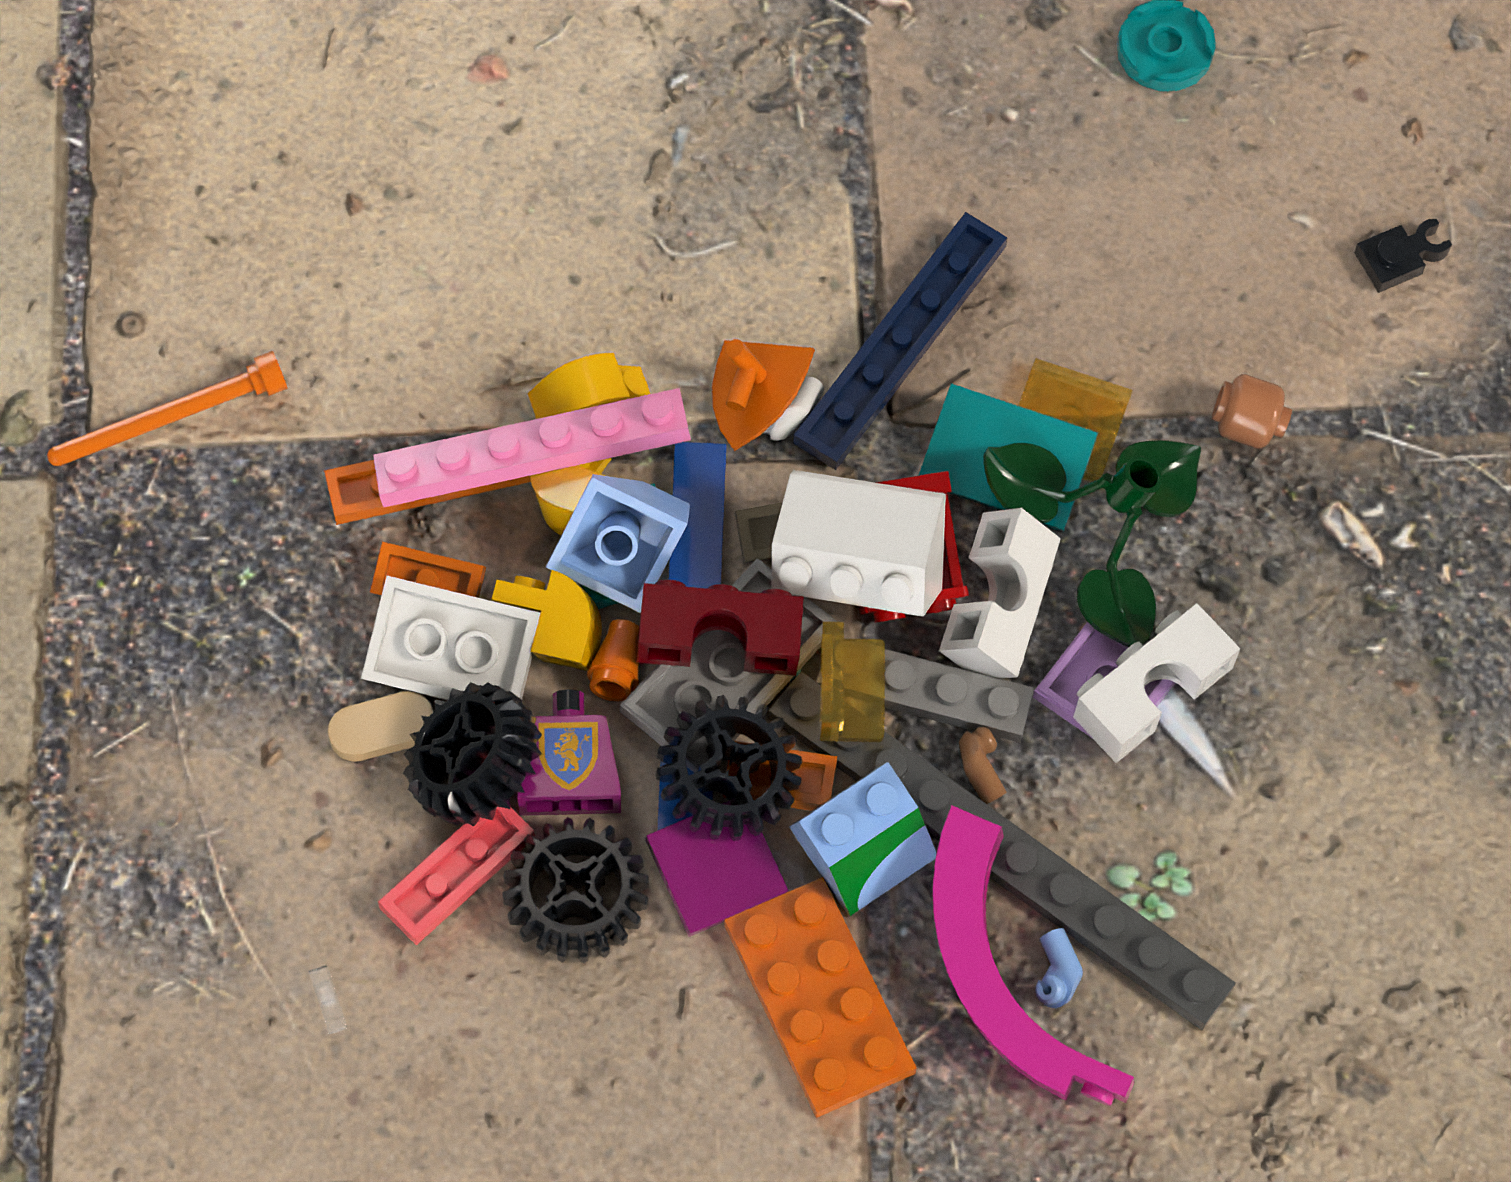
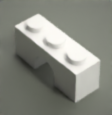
(1017, 561)
(1185, 650)

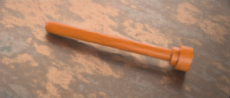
(260, 377)

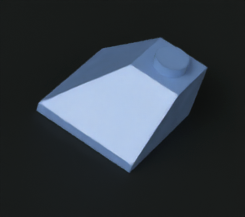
(620, 537)

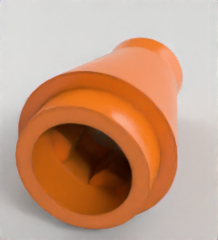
(615, 666)

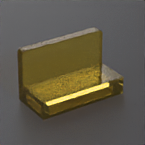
(851, 687)

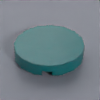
(1166, 45)

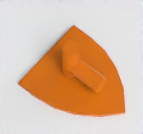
(755, 386)

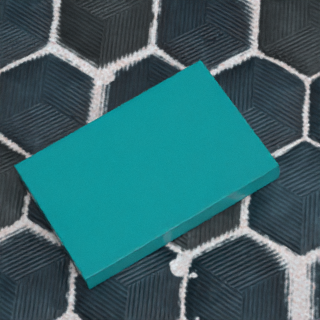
(978, 421)

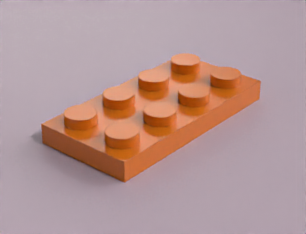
(820, 997)

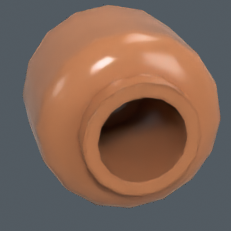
(1251, 411)

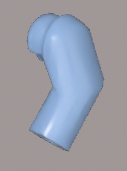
(1063, 973)

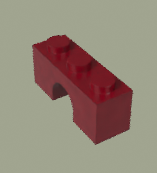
(763, 622)

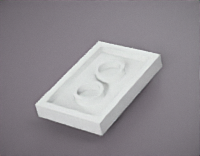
(446, 639)

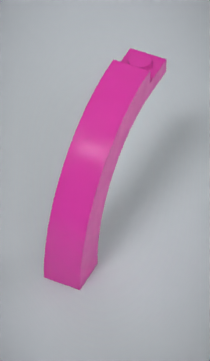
(959, 908)

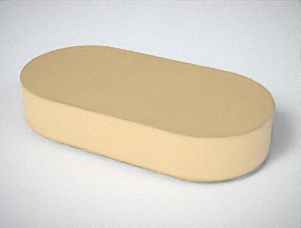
(377, 726)

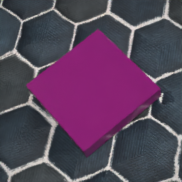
(713, 877)

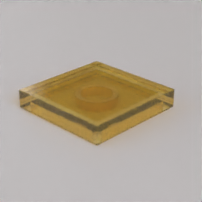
(1081, 402)

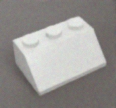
(859, 543)

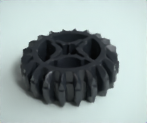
(720, 747)
(472, 754)
(603, 859)

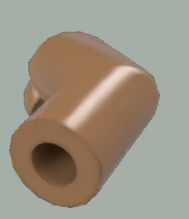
(976, 765)

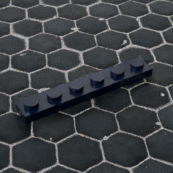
(900, 341)

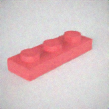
(454, 873)

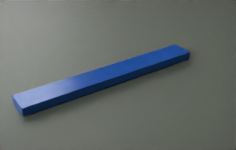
(698, 554)

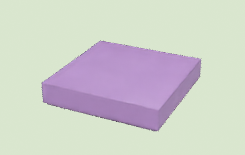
(1084, 658)

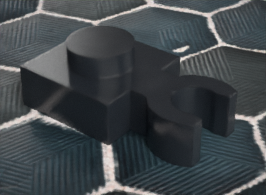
(1396, 257)

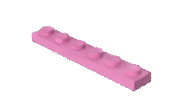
(531, 447)

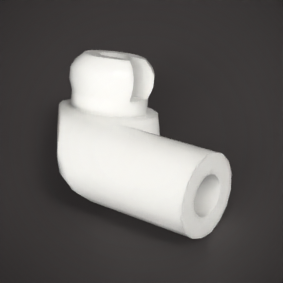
(798, 410)

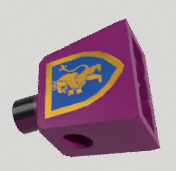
(575, 765)

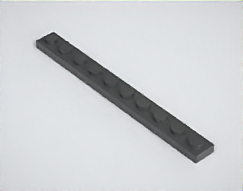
(1028, 868)

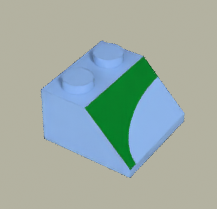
(866, 838)

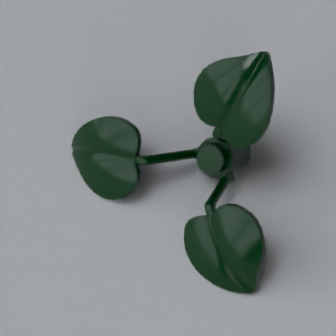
(1147, 475)

